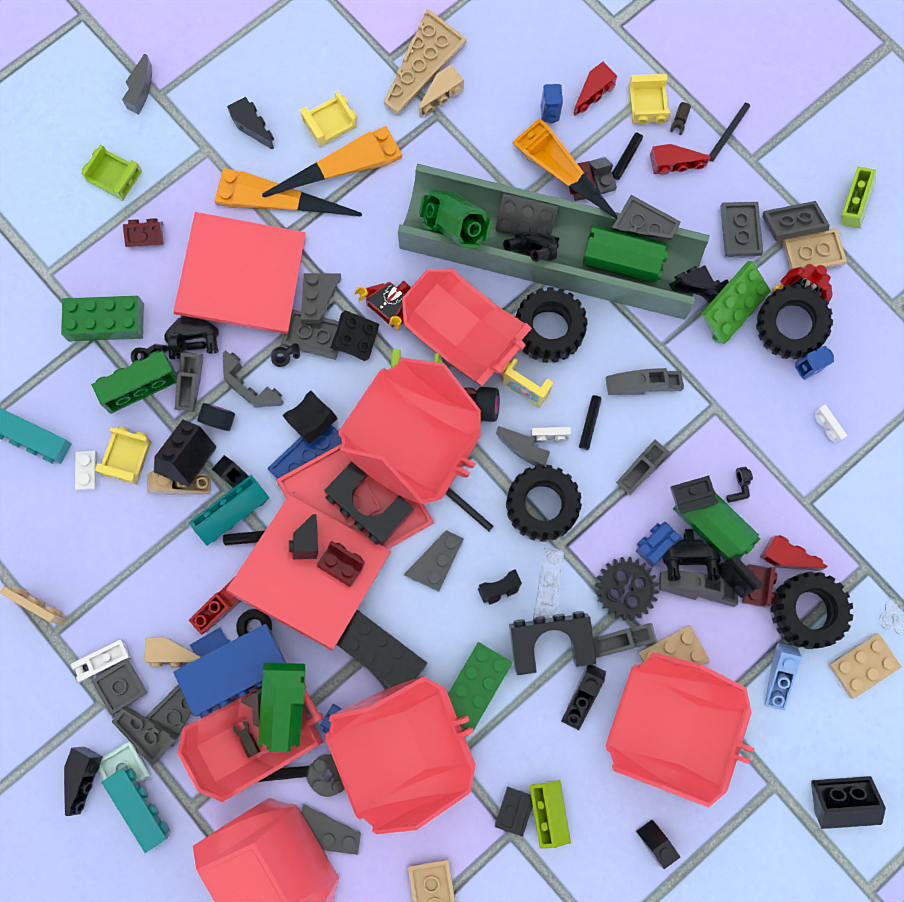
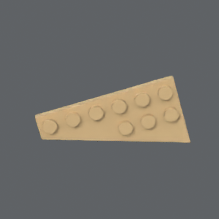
(427, 54)

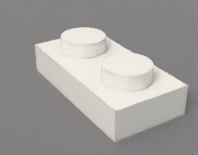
(831, 425)
(558, 433)
(85, 470)

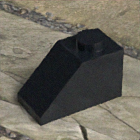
(229, 471)
(305, 540)
(658, 844)

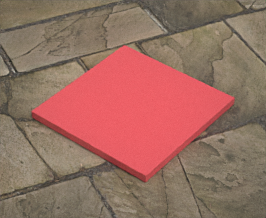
(240, 273)
(369, 497)
(296, 588)

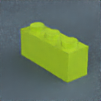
(858, 197)
(550, 814)

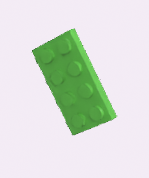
(736, 302)

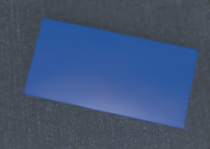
(302, 452)

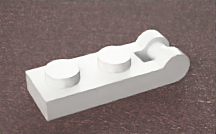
(100, 660)

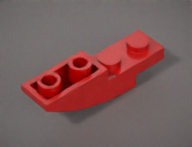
(214, 610)

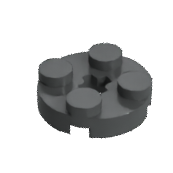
(319, 783)

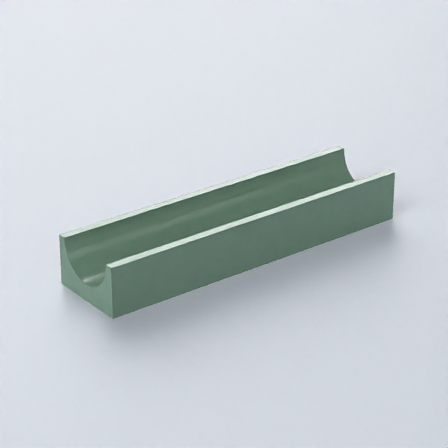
(572, 227)

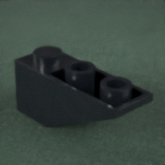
(248, 122)
(584, 696)
(79, 777)

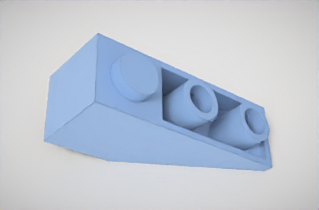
(782, 675)

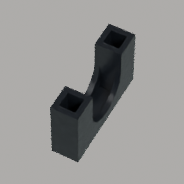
(379, 526)
(525, 635)

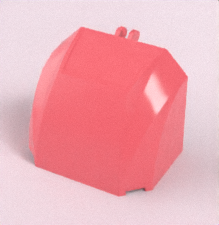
(413, 430)
(680, 728)
(402, 755)
(266, 858)

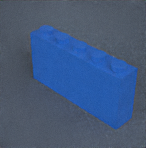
(228, 671)

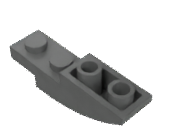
(645, 380)
(697, 585)

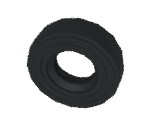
(241, 626)

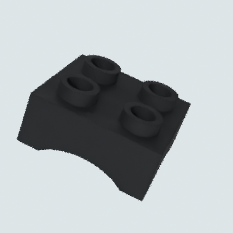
(355, 335)
(310, 417)
(493, 591)

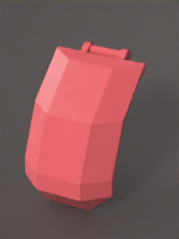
(462, 324)
(217, 759)

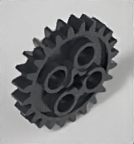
(643, 595)

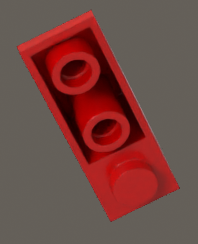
(599, 80)
(675, 158)
(785, 555)

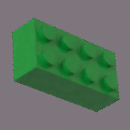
(102, 318)
(135, 382)
(478, 683)

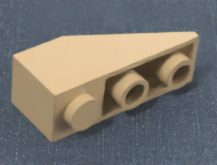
(444, 86)
(161, 485)
(167, 651)

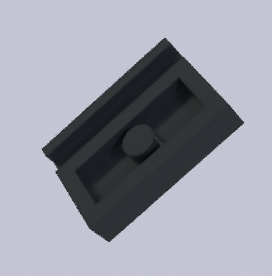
(694, 494)
(739, 576)
(514, 811)

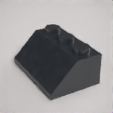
(184, 453)
(847, 802)

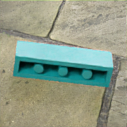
(33, 437)
(229, 510)
(136, 809)

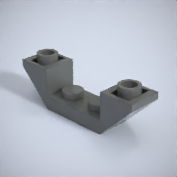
(266, 398)

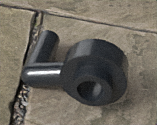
(178, 344)
(146, 352)
(284, 360)
(744, 478)

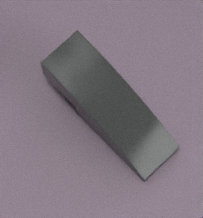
(139, 85)
(188, 381)
(522, 446)
(642, 467)
(624, 640)

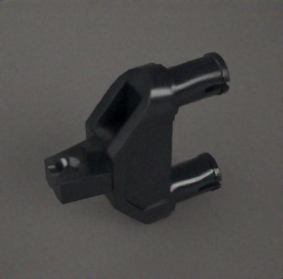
(538, 245)
(193, 329)
(691, 552)

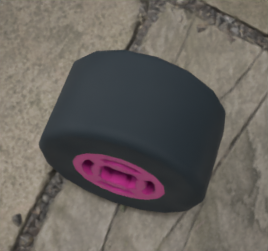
(488, 402)
(216, 417)

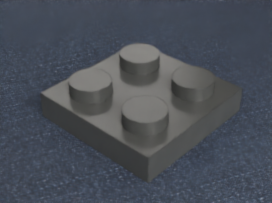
(119, 686)

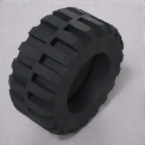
(803, 298)
(563, 305)
(561, 485)
(836, 604)

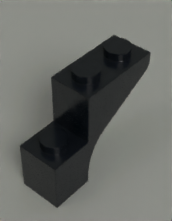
(698, 282)

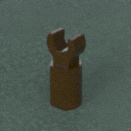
(681, 117)
(247, 740)

